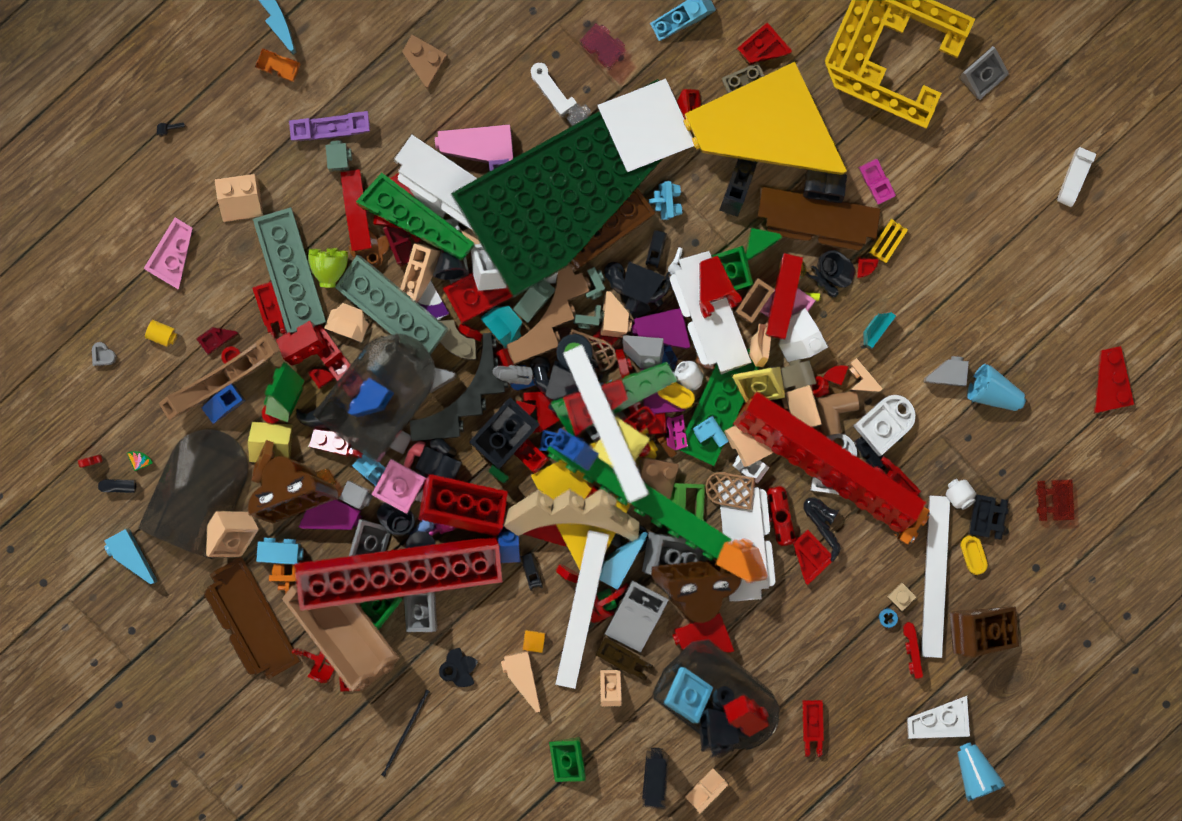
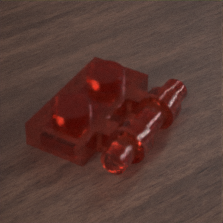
(1062, 500)

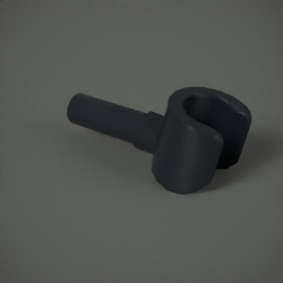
(162, 128)

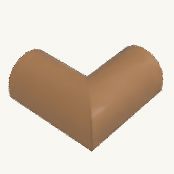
(831, 406)

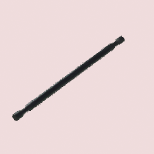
(405, 733)

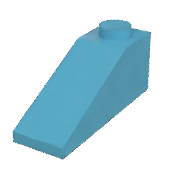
(127, 552)
(619, 562)

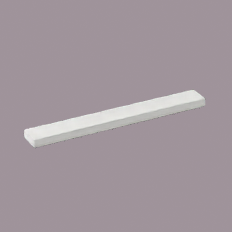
(605, 424)
(935, 577)
(582, 609)

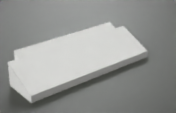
(432, 175)
(716, 336)
(751, 525)

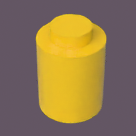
(161, 333)

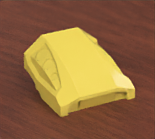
(634, 440)

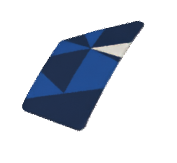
(669, 357)

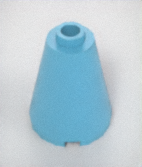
(995, 390)
(977, 773)

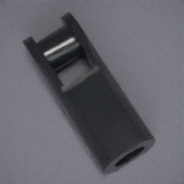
(657, 245)
(118, 485)
(530, 567)

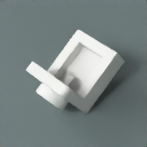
(755, 470)

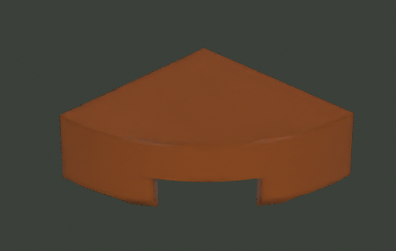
(663, 441)

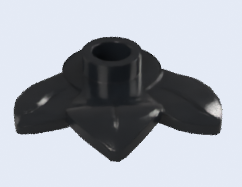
(461, 668)

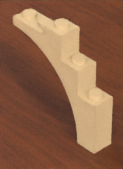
(596, 510)

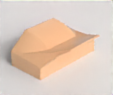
(348, 322)
(760, 346)

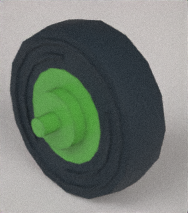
(571, 342)

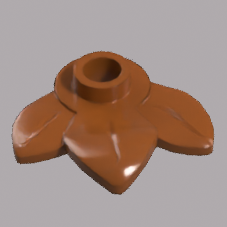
(379, 248)

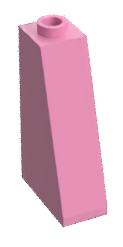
(477, 143)

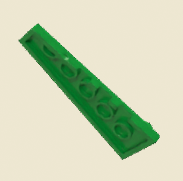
(405, 211)
(636, 386)

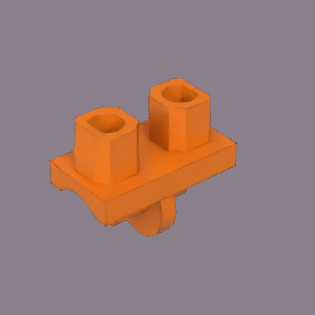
(278, 574)

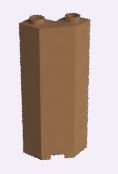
(346, 641)

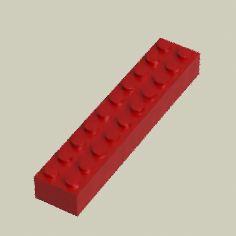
(829, 463)
(398, 573)

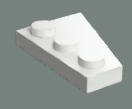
(941, 722)

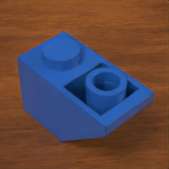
(371, 399)
(223, 403)
(574, 449)
(508, 546)

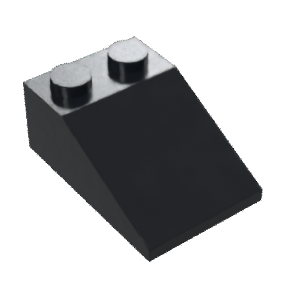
(504, 433)

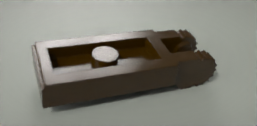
(621, 658)

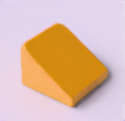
(533, 641)

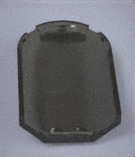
(399, 365)
(200, 478)
(719, 670)

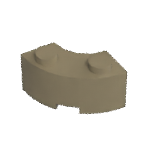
(457, 343)
(797, 375)

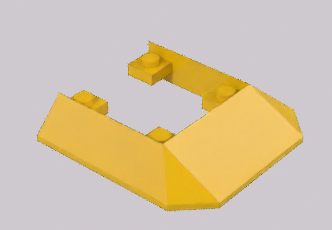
(857, 36)

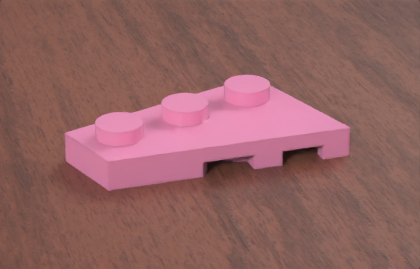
(170, 254)

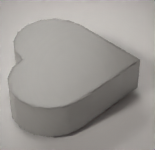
(102, 355)

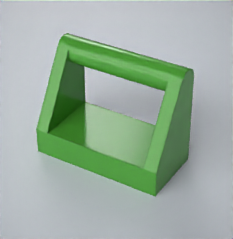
(679, 497)

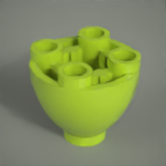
(327, 265)

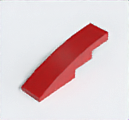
(356, 216)
(784, 296)
(333, 356)

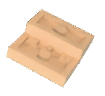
(746, 446)

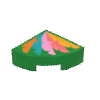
(139, 460)

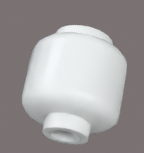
(689, 375)
(960, 494)

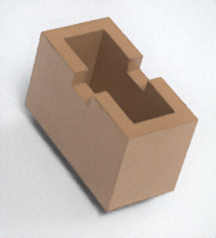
(754, 301)

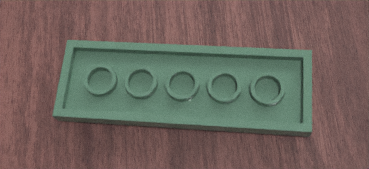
(289, 269)
(389, 304)

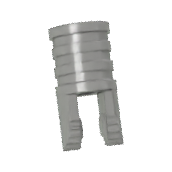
(514, 374)

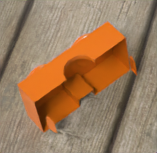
(270, 62)
(911, 533)

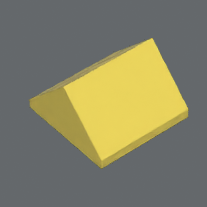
(765, 381)
(278, 433)

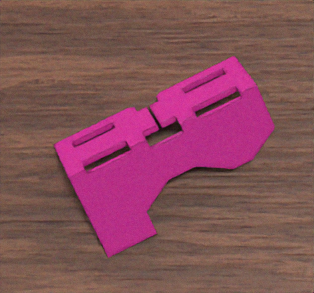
(678, 430)

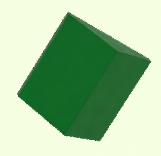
(759, 241)
(736, 267)
(380, 610)
(567, 760)

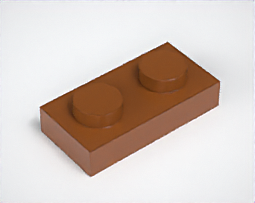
(265, 456)

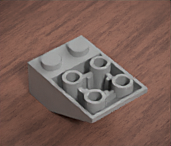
(636, 616)

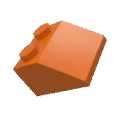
(743, 560)

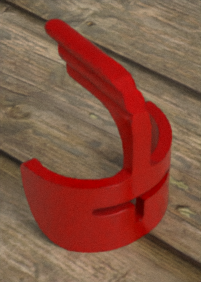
(595, 616)
(326, 671)

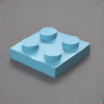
(688, 695)

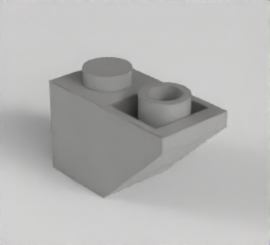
(356, 495)

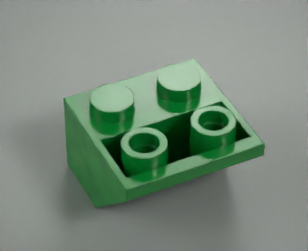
(283, 393)

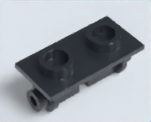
(870, 455)

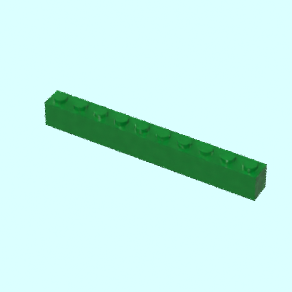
(657, 506)

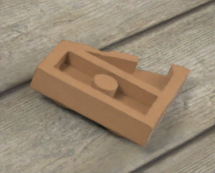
(424, 59)
(658, 474)

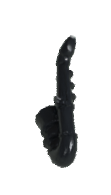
(819, 514)

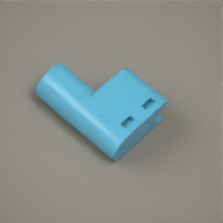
(710, 428)

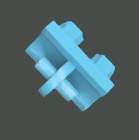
(664, 200)
(369, 469)

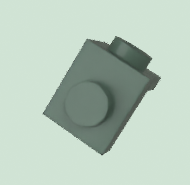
(597, 279)
(585, 322)

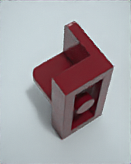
(399, 243)

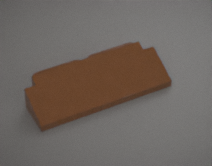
(833, 223)
(253, 626)

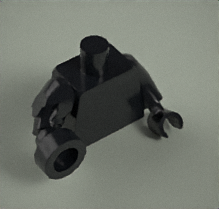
(639, 283)
(560, 382)
(715, 730)

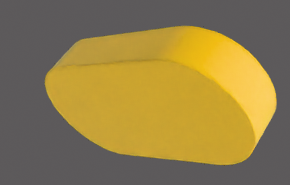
(677, 395)
(973, 555)

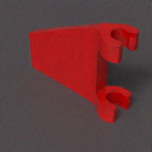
(715, 285)
(545, 416)

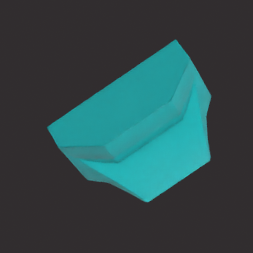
(503, 324)
(877, 328)

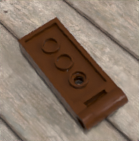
(626, 219)

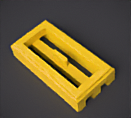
(897, 227)

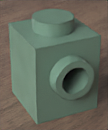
(338, 156)

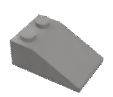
(668, 550)

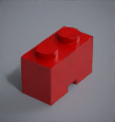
(302, 344)
(747, 715)

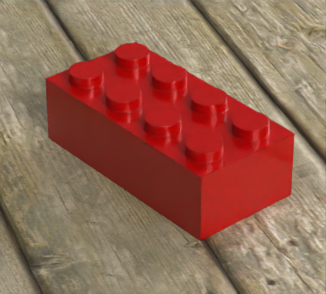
(463, 505)

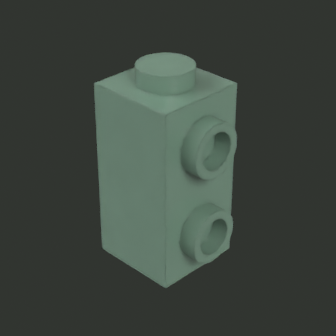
(534, 300)

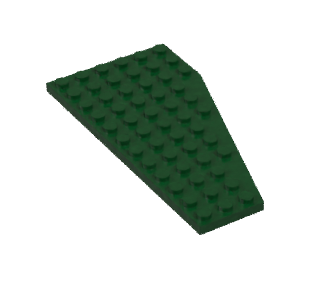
(548, 202)

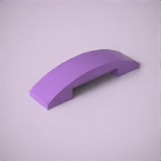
(329, 127)

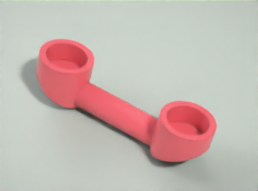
(415, 450)

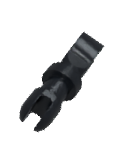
(831, 290)

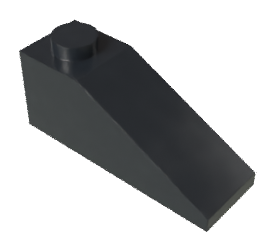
(738, 187)

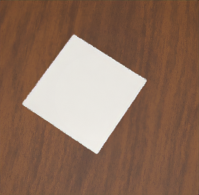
(646, 125)

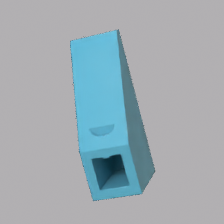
(681, 17)

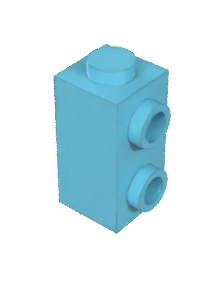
(278, 552)

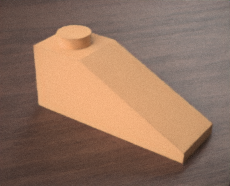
(419, 270)
(520, 673)

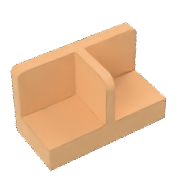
(706, 790)

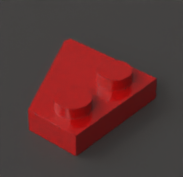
(763, 45)
(811, 556)

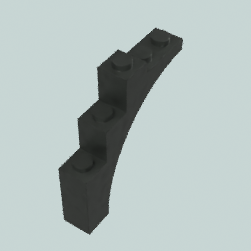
(447, 423)

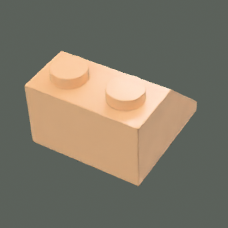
(239, 197)
(802, 405)
(230, 534)

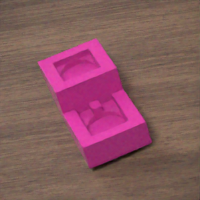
(876, 181)

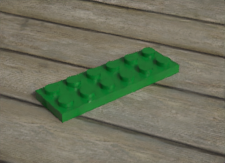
(722, 401)

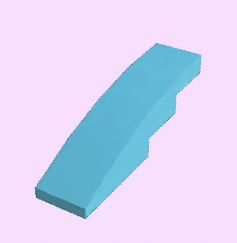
(278, 23)

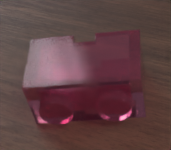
(600, 42)

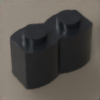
(824, 186)
(437, 464)

